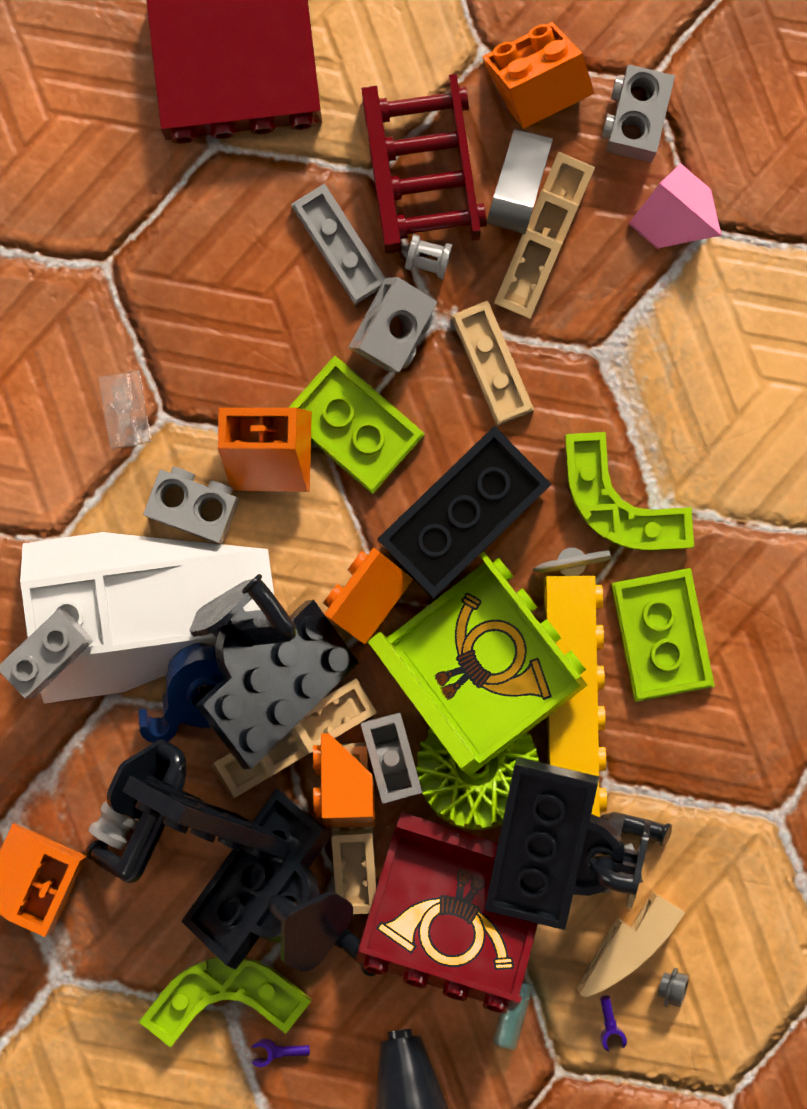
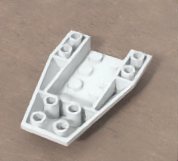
(131, 599)

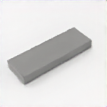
(339, 244)

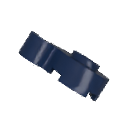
(184, 681)

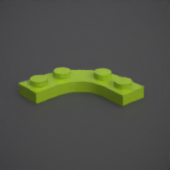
(608, 513)
(214, 981)

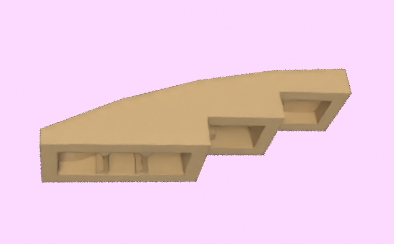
(544, 235)
(332, 715)
(355, 854)

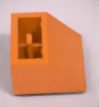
(539, 74)
(266, 448)
(367, 595)
(346, 787)
(36, 879)

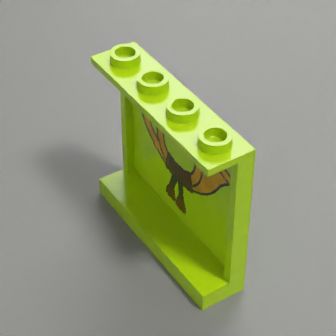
(480, 665)

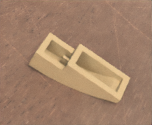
(630, 946)

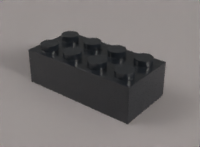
(463, 512)

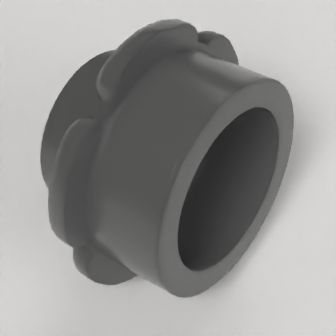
(673, 988)

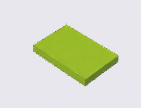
(356, 425)
(662, 635)

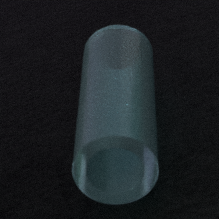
(511, 1023)

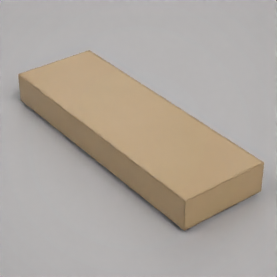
(492, 363)

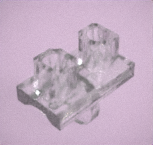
(124, 409)

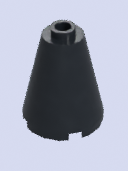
(406, 1074)

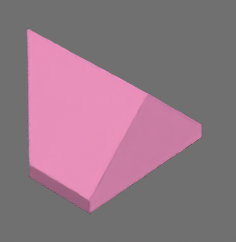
(677, 211)

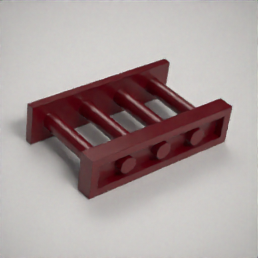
(386, 149)

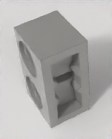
(645, 115)
(189, 513)

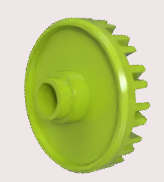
(467, 800)

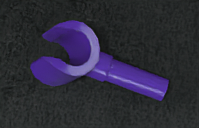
(610, 1024)
(278, 1051)

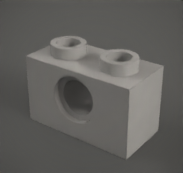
(374, 337)
(45, 654)
(391, 757)

